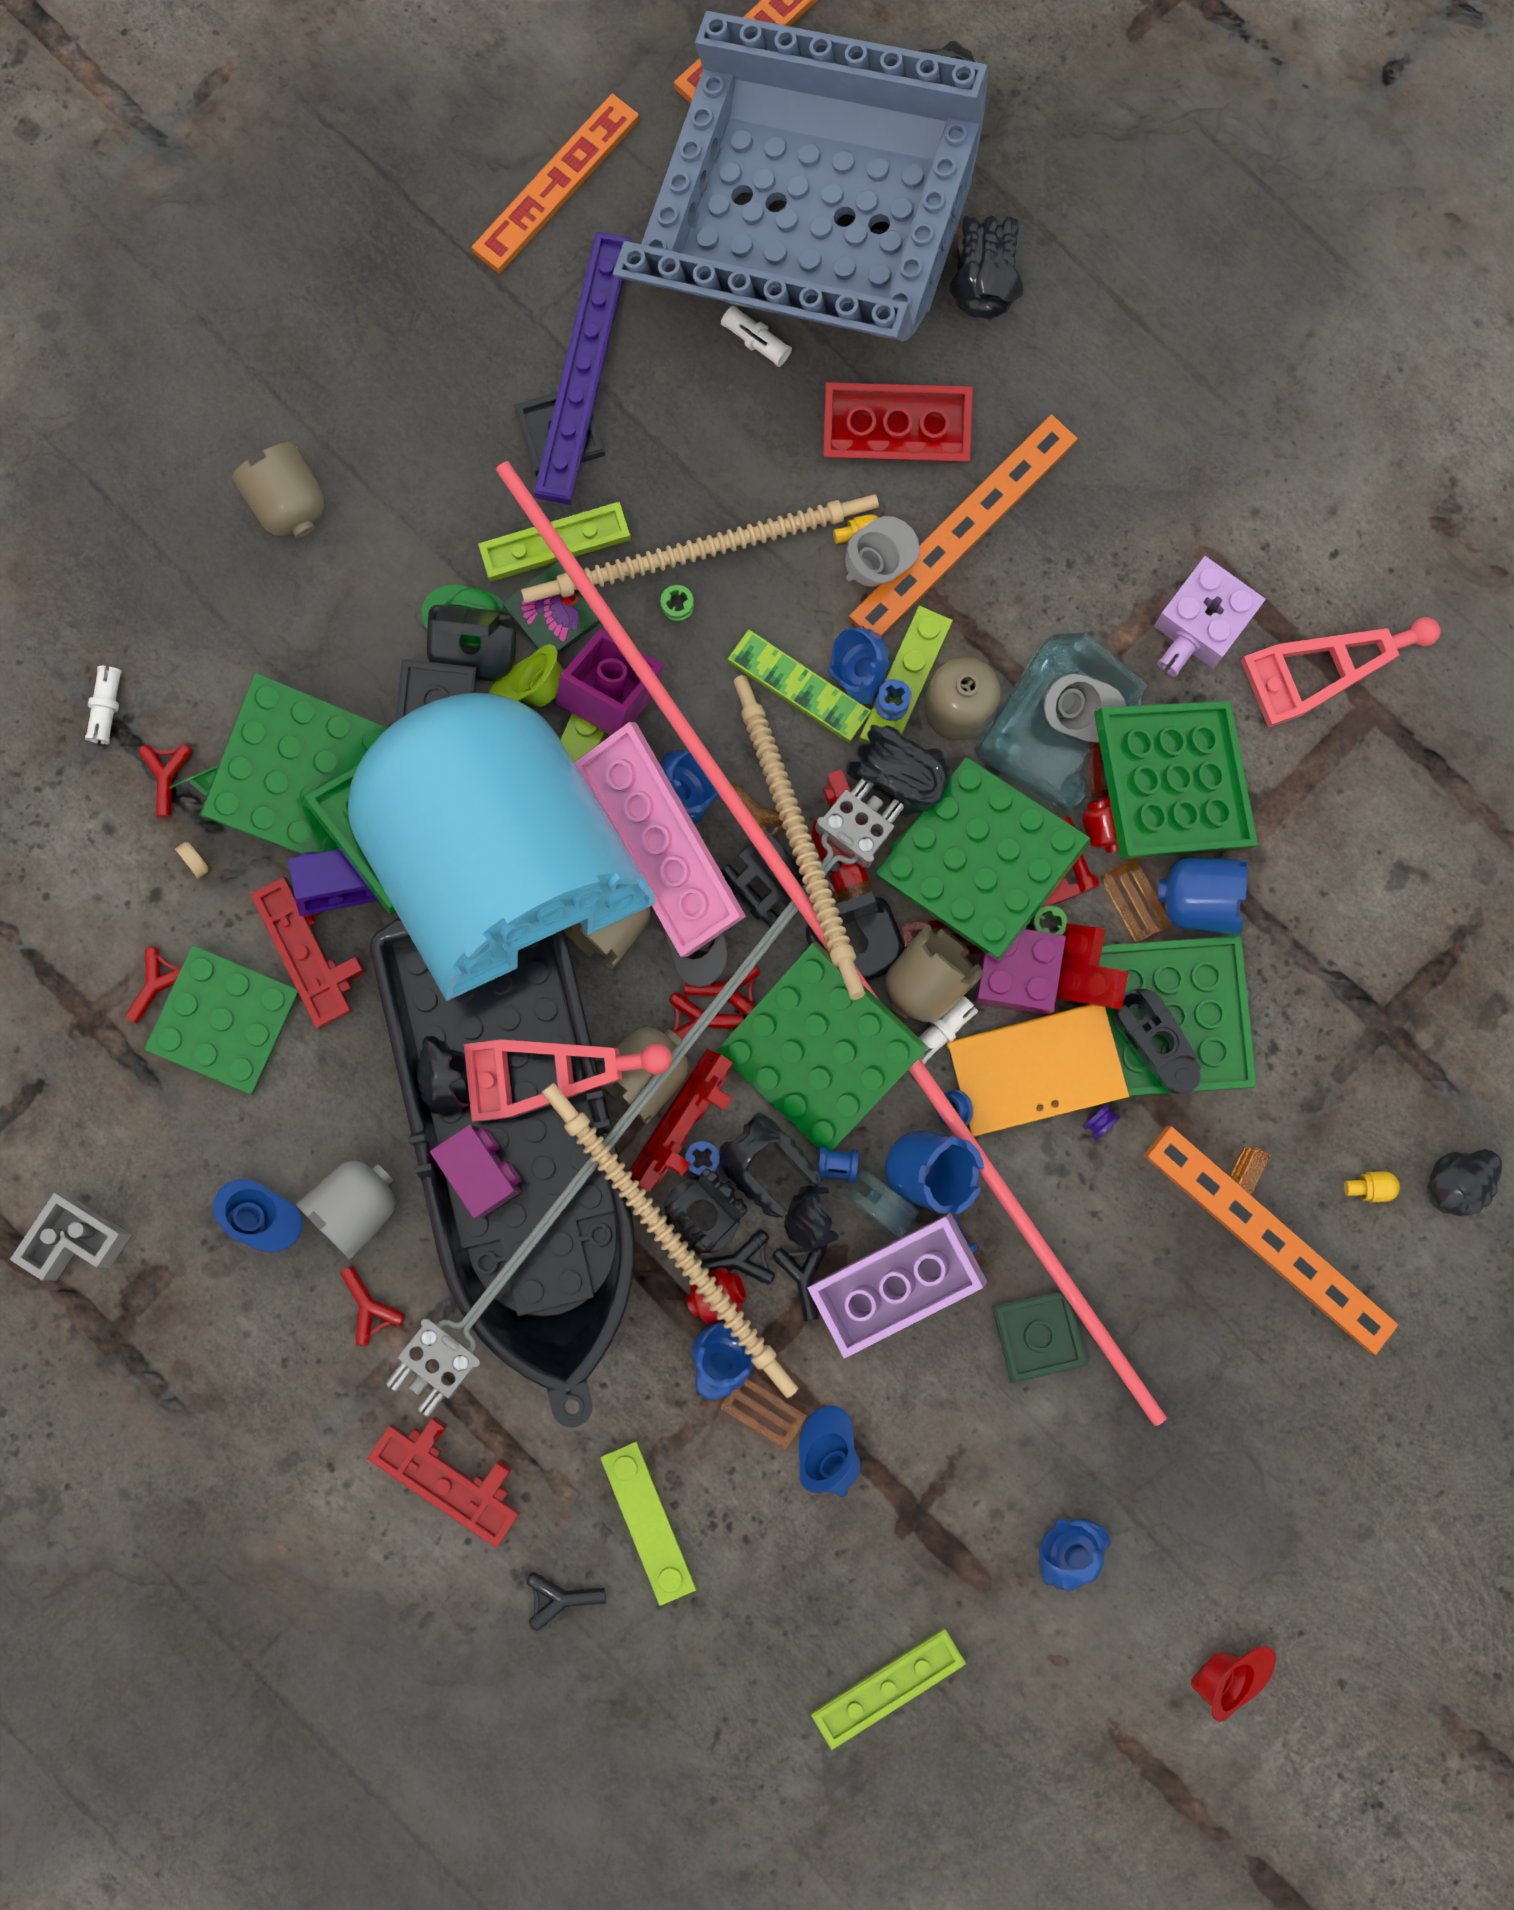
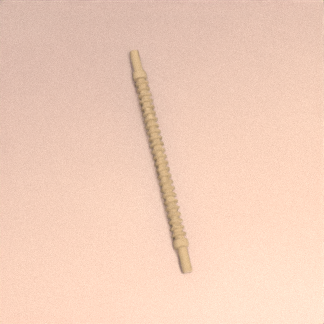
(832, 512)
(842, 953)
(762, 1356)

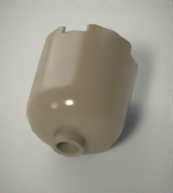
(281, 491)
(960, 712)
(612, 940)
(930, 976)
(636, 1080)

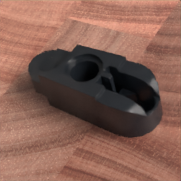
(1175, 1069)

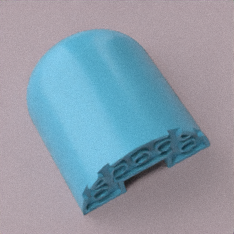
(487, 837)

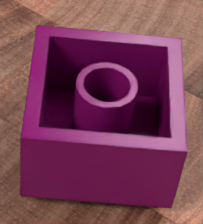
(604, 686)
(1025, 975)
(477, 1171)

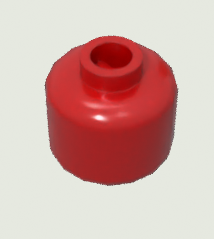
(1100, 825)
(731, 1284)

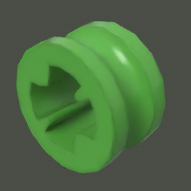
(681, 591)
(1054, 913)

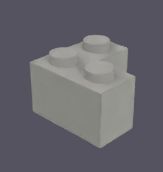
(66, 1229)

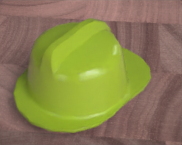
(532, 679)

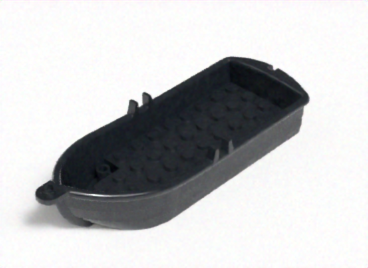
(577, 1280)

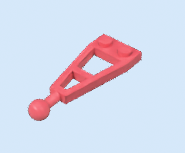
(1274, 684)
(490, 1078)

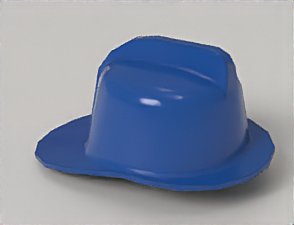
(256, 1216)
(828, 1452)

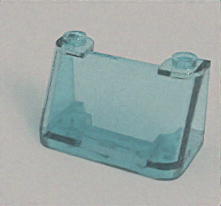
(1024, 742)

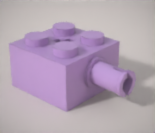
(1193, 629)

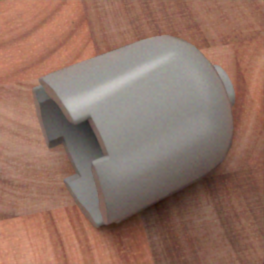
(350, 1205)

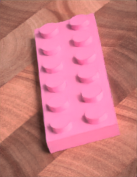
(661, 838)

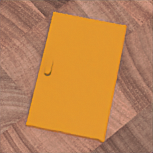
(1035, 1065)

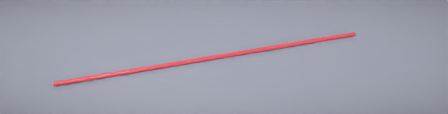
(805, 907)

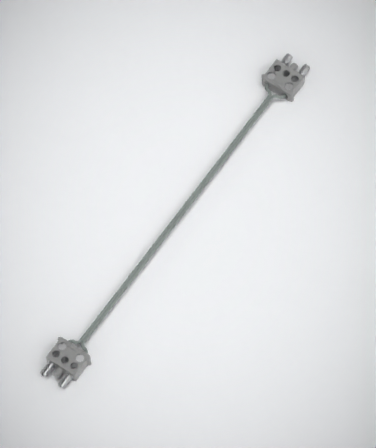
(436, 1343)

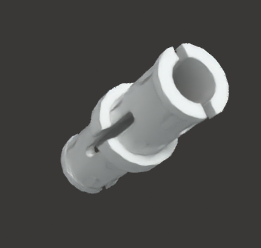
(738, 322)
(103, 705)
(946, 1027)

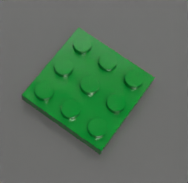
(222, 1020)

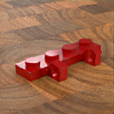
(315, 978)
(688, 1107)
(471, 1502)

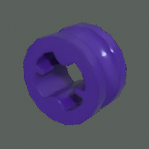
(1101, 1121)

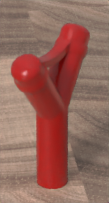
(165, 774)
(153, 983)
(736, 999)
(720, 1021)
(368, 1307)

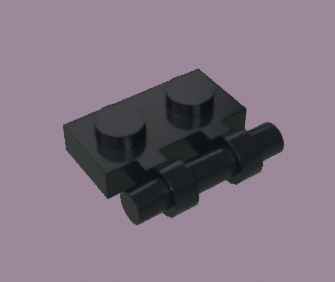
(758, 867)

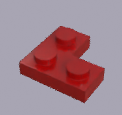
(1080, 973)

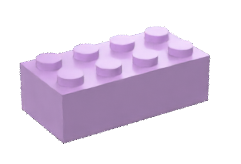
(897, 1285)

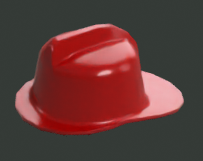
(1233, 1680)

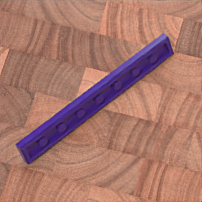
(581, 372)

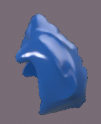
(859, 663)
(689, 782)
(719, 1362)
(1072, 1553)

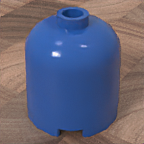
(1205, 894)
(934, 1171)

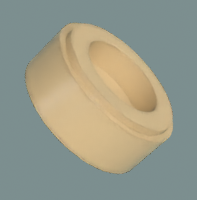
(192, 859)

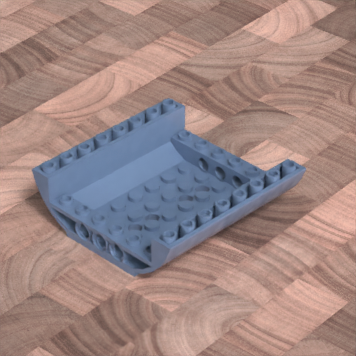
(832, 135)

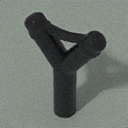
(741, 1262)
(802, 1275)
(559, 1599)

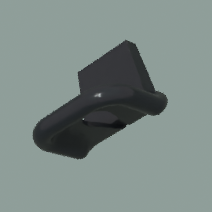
(496, 633)
(878, 926)

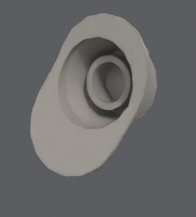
(881, 551)
(1072, 704)

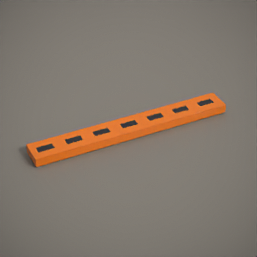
(966, 526)
(1270, 1240)

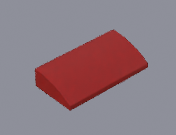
(897, 422)

